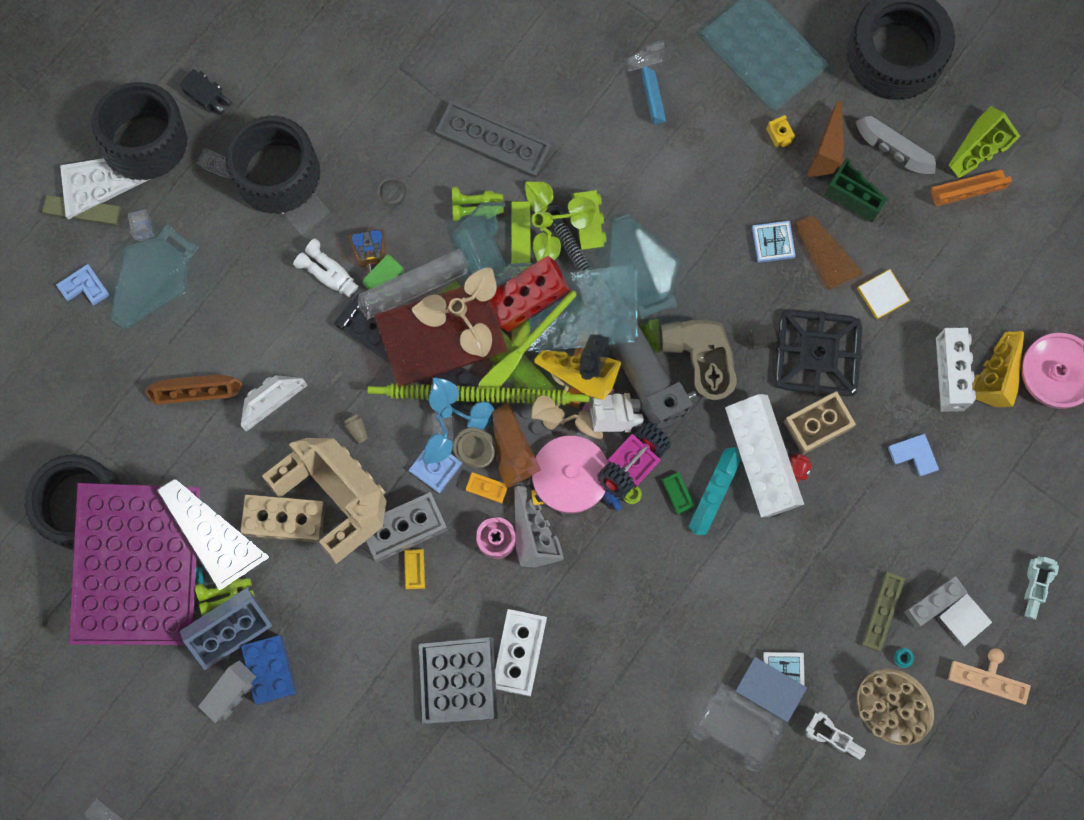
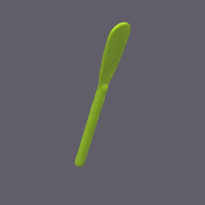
(505, 367)

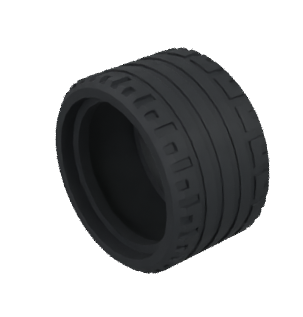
(133, 101)
(259, 135)
(45, 482)

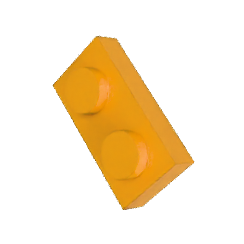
(486, 488)

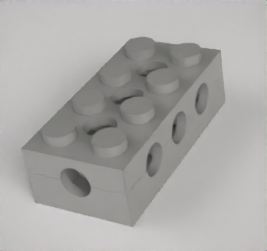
(414, 534)

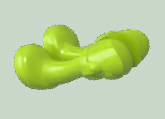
(460, 199)
(206, 593)

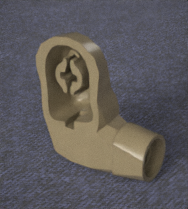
(708, 352)

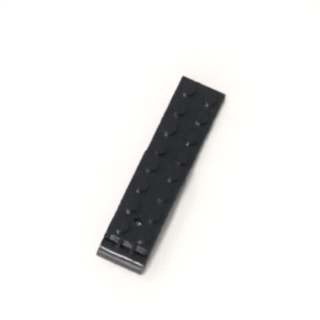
(358, 327)

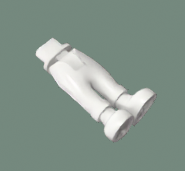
(335, 276)

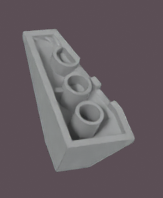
(533, 537)

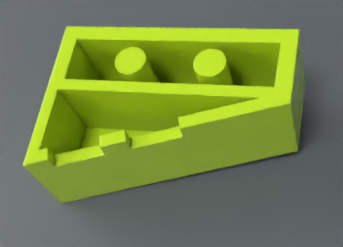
(592, 235)

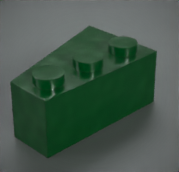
(855, 192)

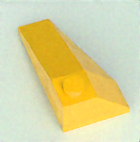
(1000, 377)

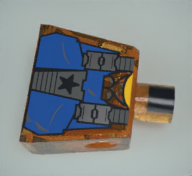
(369, 247)

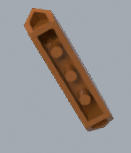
(193, 389)

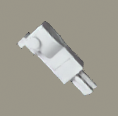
(838, 739)

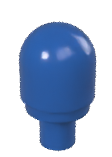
(612, 501)

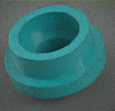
(910, 658)

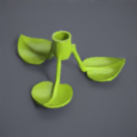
(540, 195)

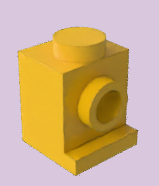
(778, 138)

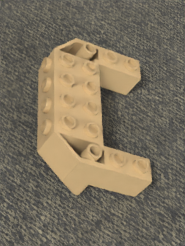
(342, 481)

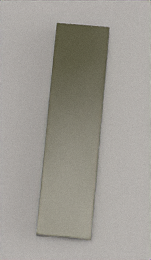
(98, 214)
(883, 612)

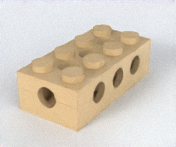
(276, 507)

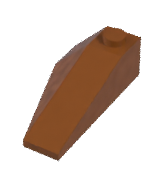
(830, 147)

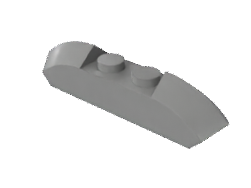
(892, 142)

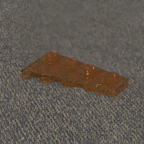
(827, 255)

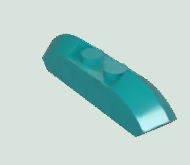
(715, 491)

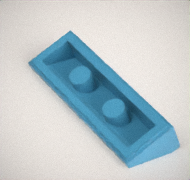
(653, 95)

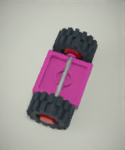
(634, 460)

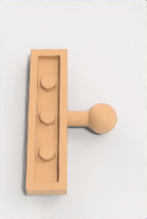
(988, 680)

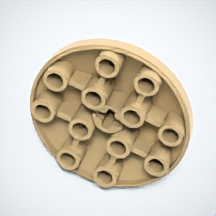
(895, 706)

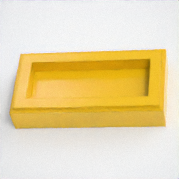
(414, 569)

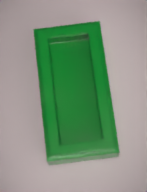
(677, 493)

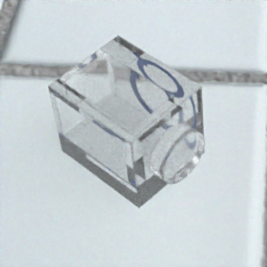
(141, 225)

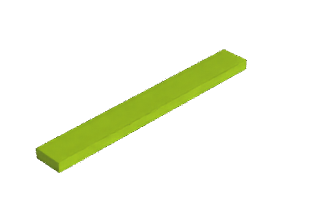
(520, 253)

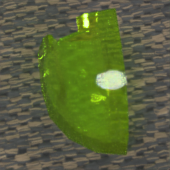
(652, 334)

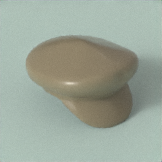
(475, 447)

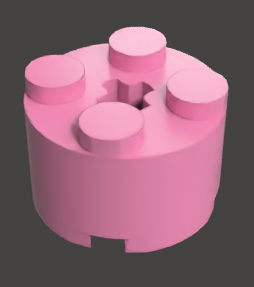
(500, 548)

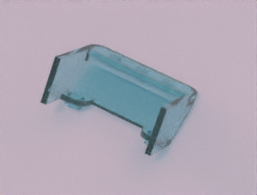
(478, 246)

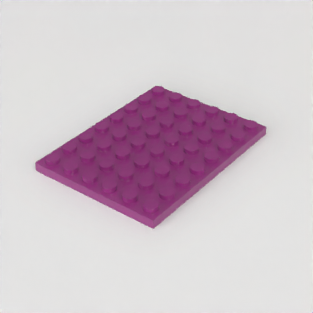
(129, 568)

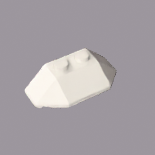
(268, 398)

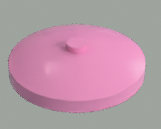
(1055, 370)
(569, 474)

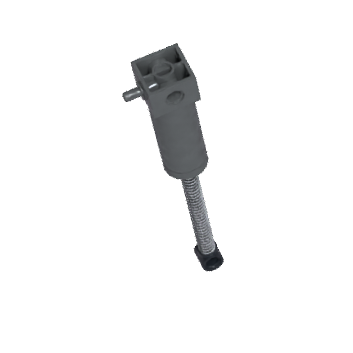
(661, 399)

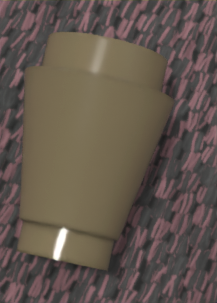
(356, 428)

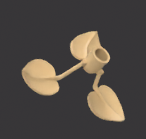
(432, 311)
(552, 416)

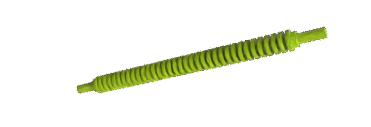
(566, 397)

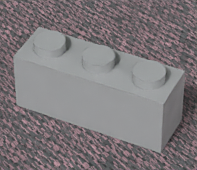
(935, 602)
(227, 692)

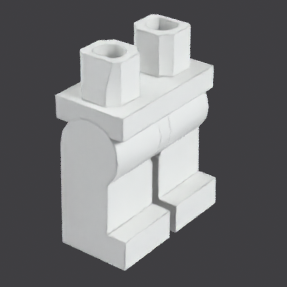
(615, 413)

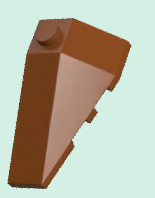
(513, 450)

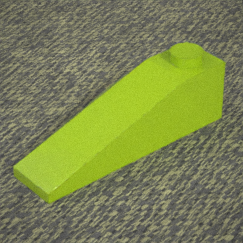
(987, 137)

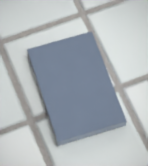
(771, 689)

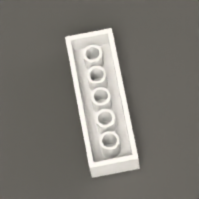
(764, 455)

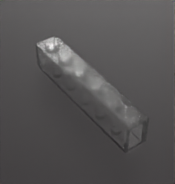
(413, 283)

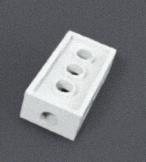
(955, 369)
(531, 645)

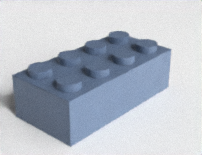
(225, 628)

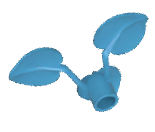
(441, 395)

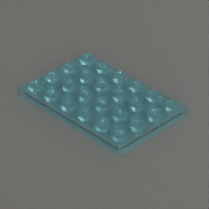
(764, 51)
(602, 306)

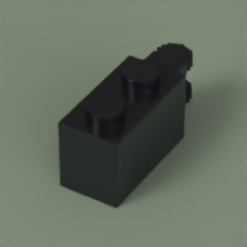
(204, 92)
(594, 356)

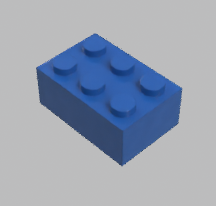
(272, 669)

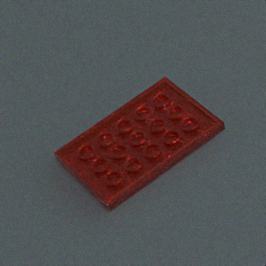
(427, 351)

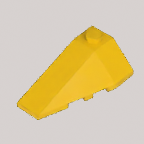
(568, 370)

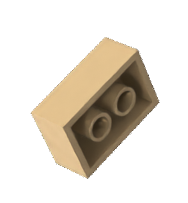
(819, 423)

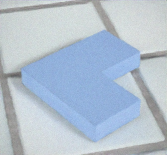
(85, 281)
(918, 450)

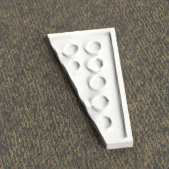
(90, 184)
(216, 543)

